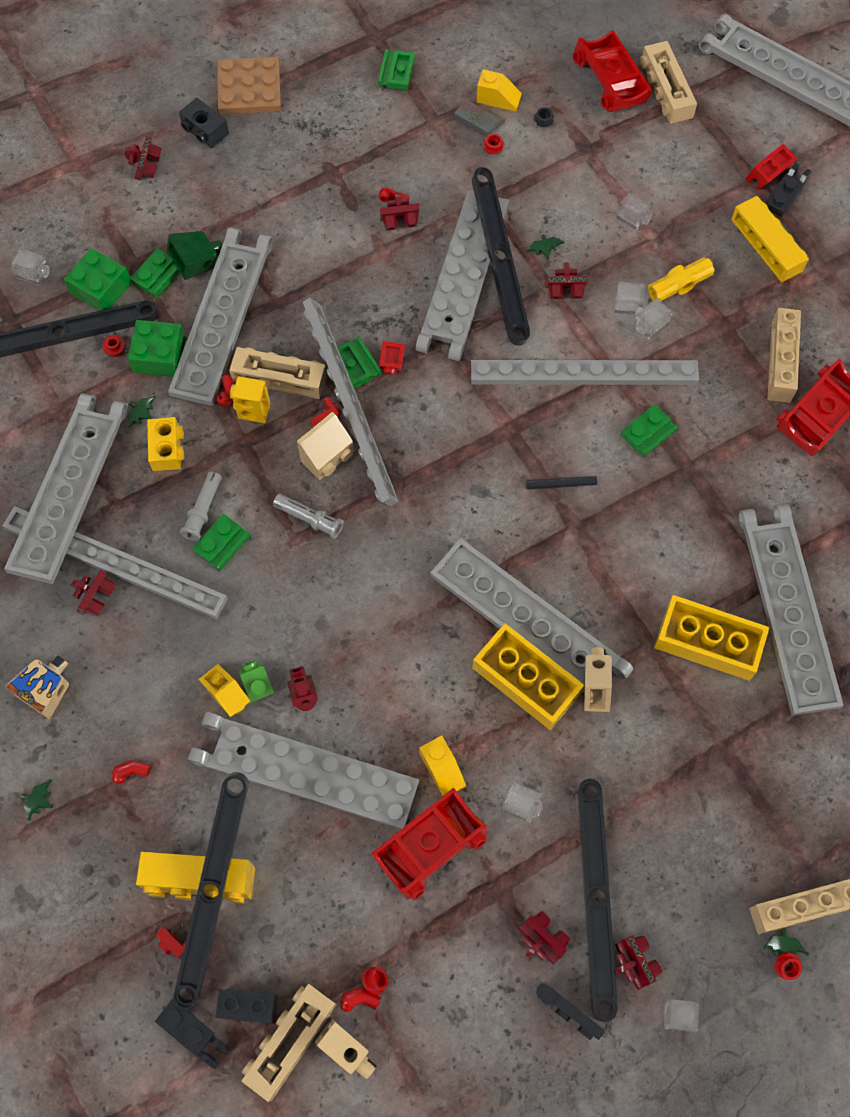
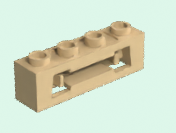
(654, 61)
(784, 355)
(280, 371)
(801, 907)
(259, 1081)

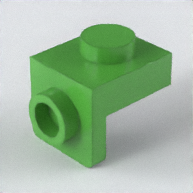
(255, 680)

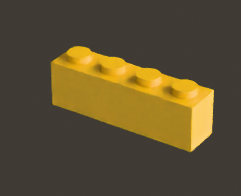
(769, 239)

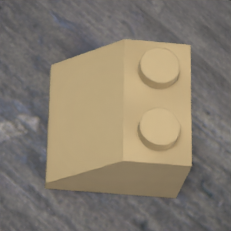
(325, 446)

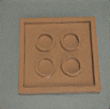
(249, 85)

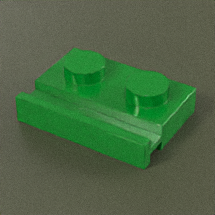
(396, 69)
(155, 273)
(358, 362)
(649, 430)
(221, 542)

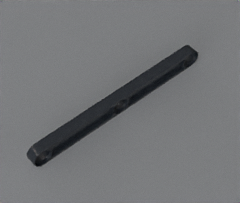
(503, 269)
(75, 328)
(207, 908)
(597, 915)

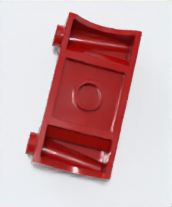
(615, 70)
(819, 410)
(429, 843)

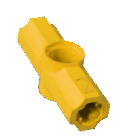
(681, 279)

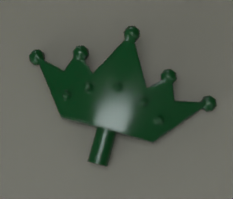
(545, 245)
(140, 410)
(37, 799)
(785, 944)

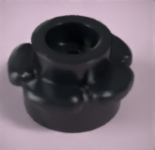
(544, 117)

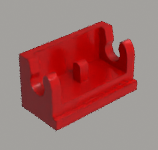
(771, 166)

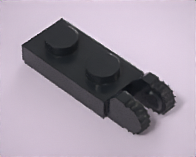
(786, 191)
(567, 1011)
(190, 1032)

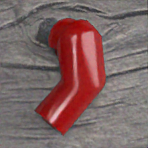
(387, 194)
(227, 383)
(129, 767)
(358, 996)

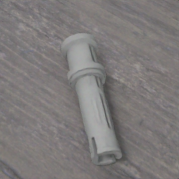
(198, 515)
(317, 519)

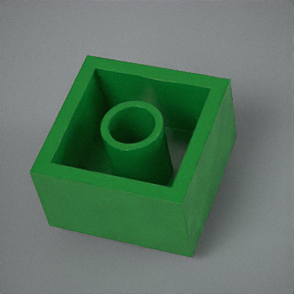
(97, 280)
(156, 348)

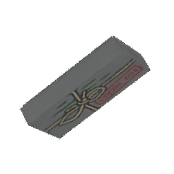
(476, 118)

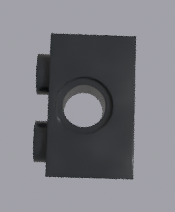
(203, 123)
(246, 1006)

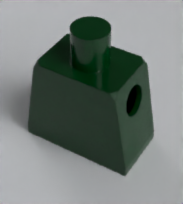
(192, 252)

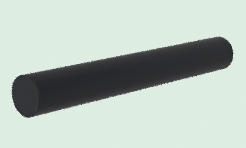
(561, 482)

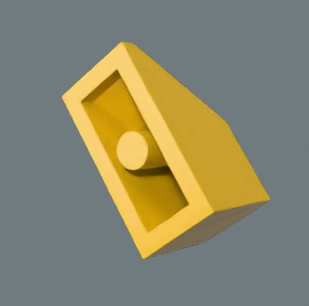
(497, 91)
(224, 690)
(442, 765)

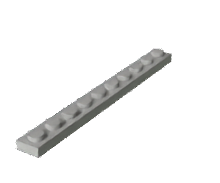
(585, 372)
(352, 409)
(134, 570)

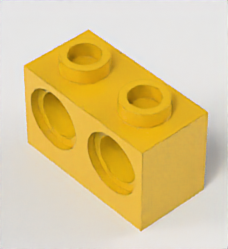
(250, 399)
(159, 444)

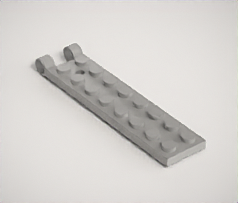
(780, 67)
(459, 282)
(219, 319)
(65, 491)
(508, 601)
(791, 613)
(309, 772)

